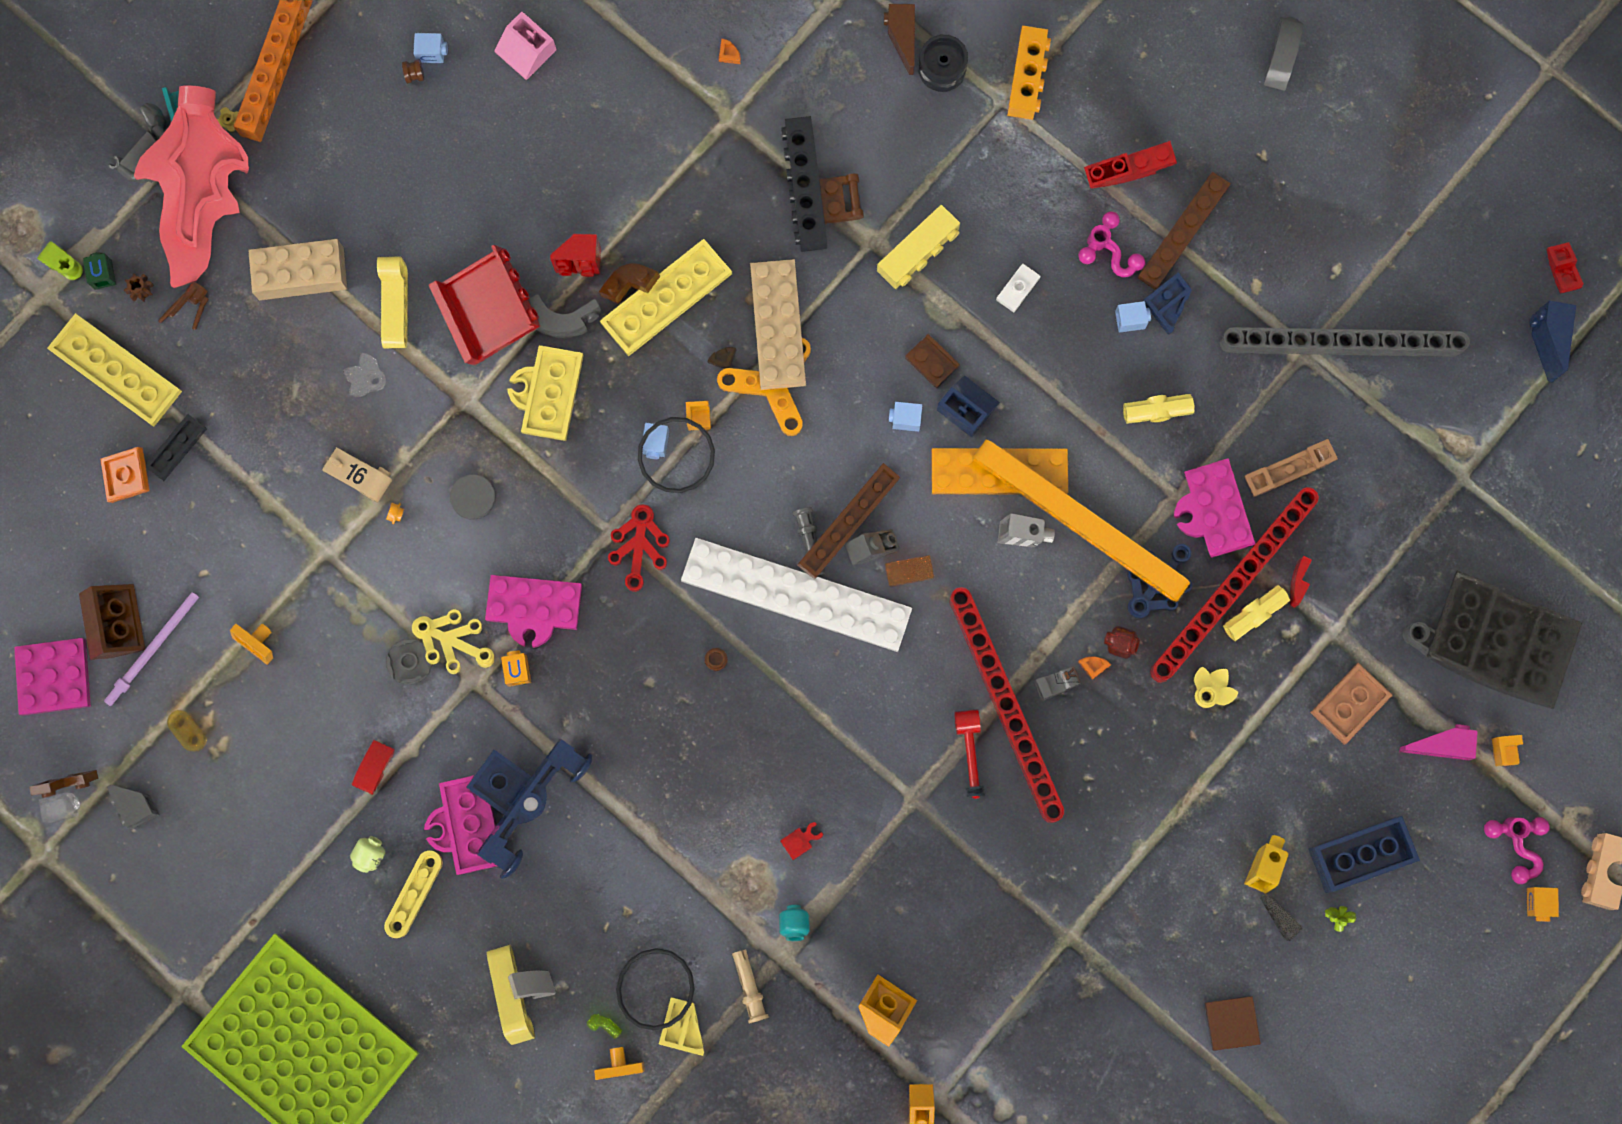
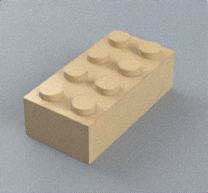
(297, 269)

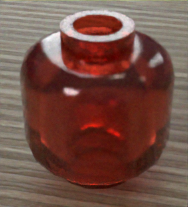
(1122, 642)

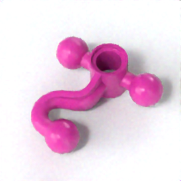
(1087, 254)
(1538, 826)

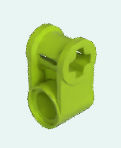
(59, 260)

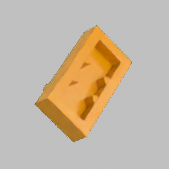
(254, 641)
(619, 1066)

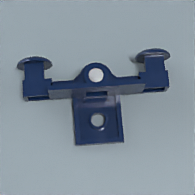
(520, 798)

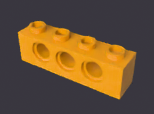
(1030, 39)

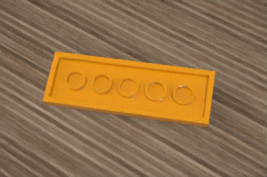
(959, 474)

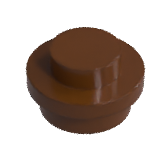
(716, 659)

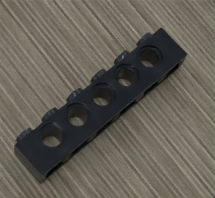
(801, 129)

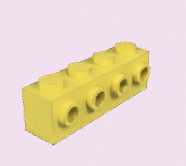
(919, 247)

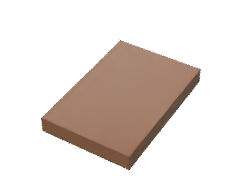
(1351, 703)

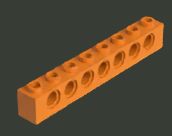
(271, 68)

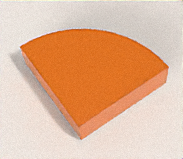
(729, 53)
(1094, 665)

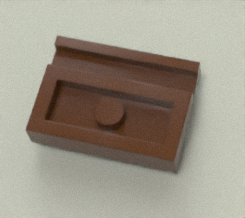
(932, 361)

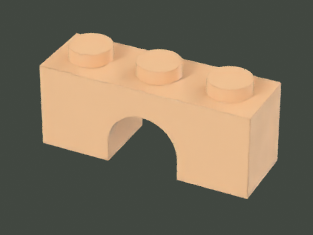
(1598, 888)

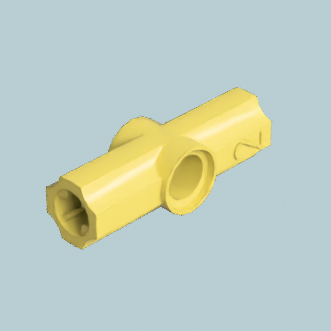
(1158, 408)
(1256, 613)

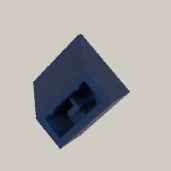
(967, 406)

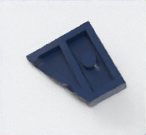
(1168, 301)

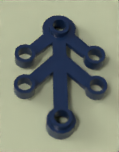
(1145, 598)

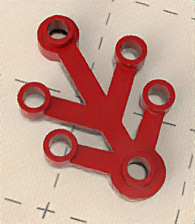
(639, 543)

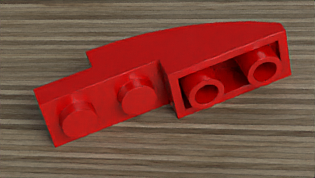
(1130, 167)

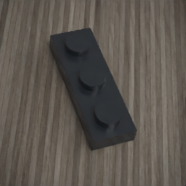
(175, 447)

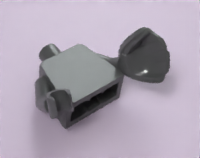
(156, 123)

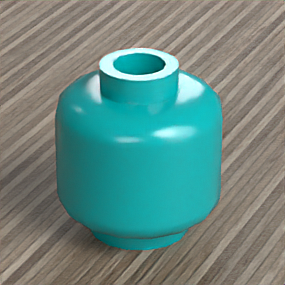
(794, 923)

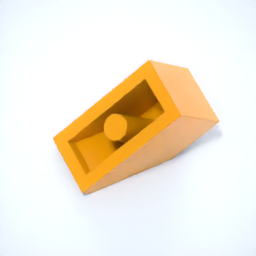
(921, 1104)

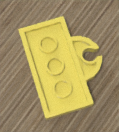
(548, 392)

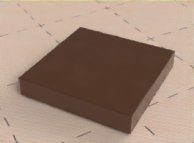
(1232, 1023)

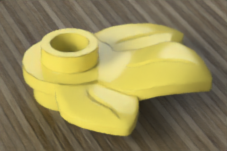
(1215, 685)

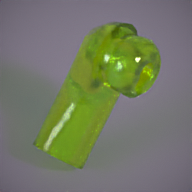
(605, 1023)

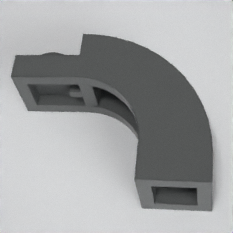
(1284, 53)
(564, 325)

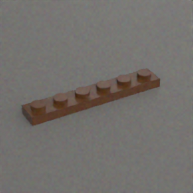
(1184, 231)
(848, 521)

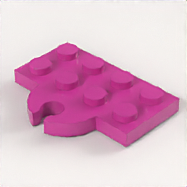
(1215, 509)
(533, 606)
(465, 825)

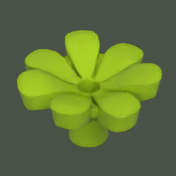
(1340, 917)

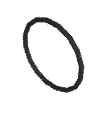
(676, 419)
(686, 1007)

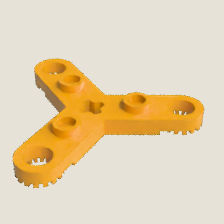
(779, 399)

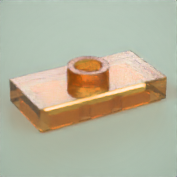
(909, 571)

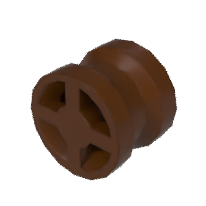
(413, 71)

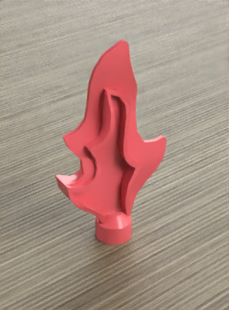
(193, 173)

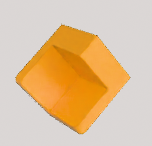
(699, 413)
(1506, 750)

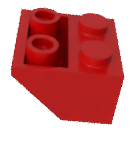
(578, 256)

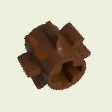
(135, 282)

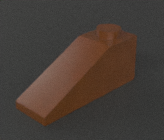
(901, 31)

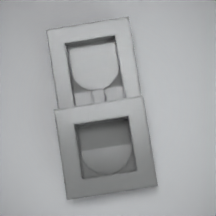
(531, 983)

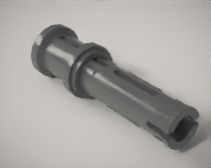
(806, 528)

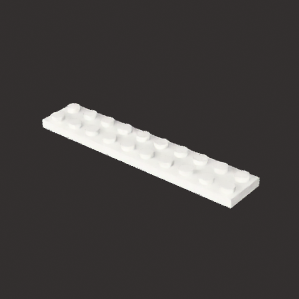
(796, 594)

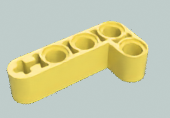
(393, 301)
(512, 1012)

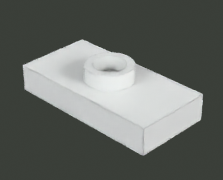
(1018, 288)

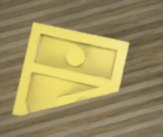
(685, 1033)

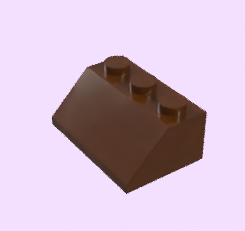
(111, 621)

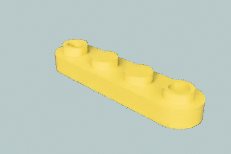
(413, 894)

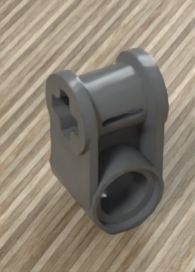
(1425, 639)

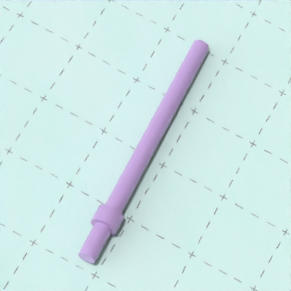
(123, 684)

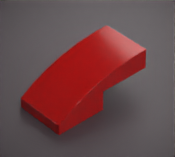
(1563, 267)
(1298, 586)
(372, 767)

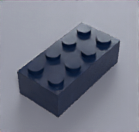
(1364, 854)

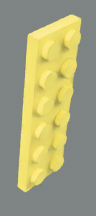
(673, 294)
(114, 370)

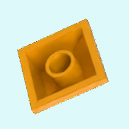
(885, 1009)

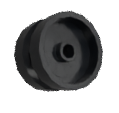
(943, 63)

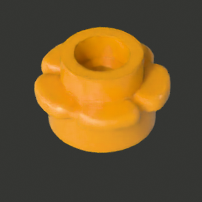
(395, 513)

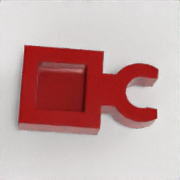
(798, 842)

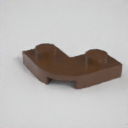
(628, 276)
(49, 787)

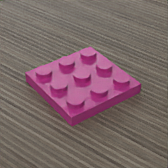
(52, 676)

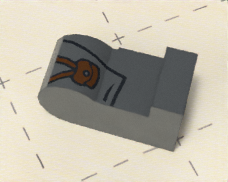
(1057, 683)

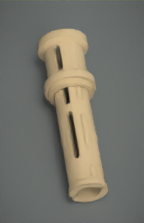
(752, 998)

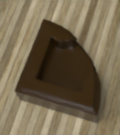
(723, 357)

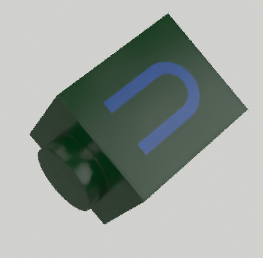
(99, 270)

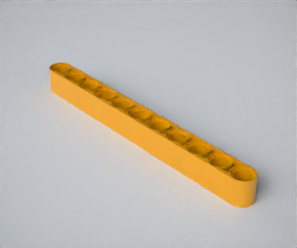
(1081, 520)

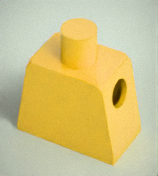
(1268, 866)

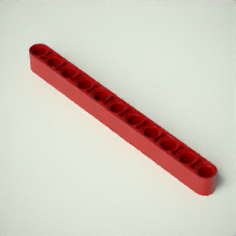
(1239, 574)
(1006, 716)

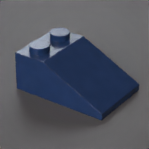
(1552, 336)

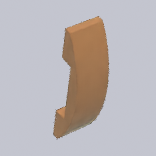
(1291, 468)

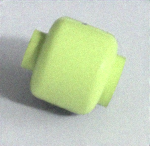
(367, 854)

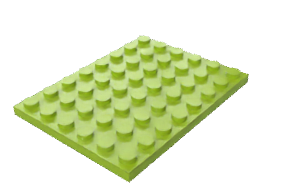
(298, 1043)

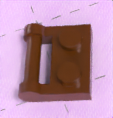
(833, 198)

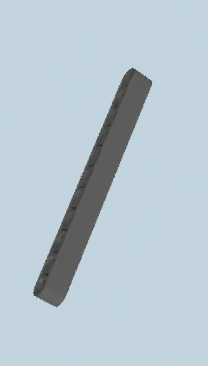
(1354, 338)

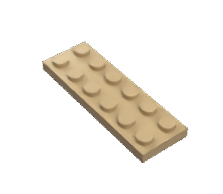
(777, 324)

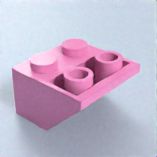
(525, 46)

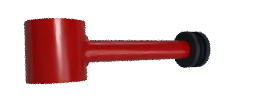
(966, 724)

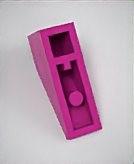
(1453, 743)

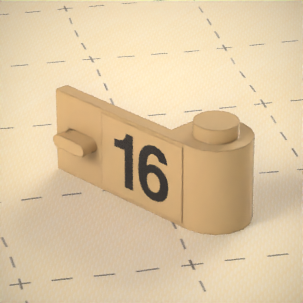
(358, 474)

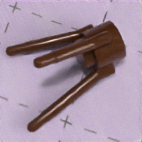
(194, 294)

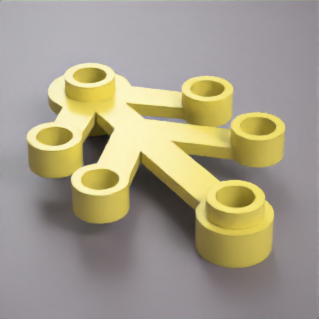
(449, 640)

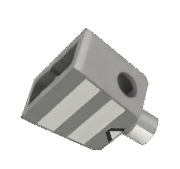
(1024, 531)

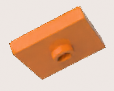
(124, 474)

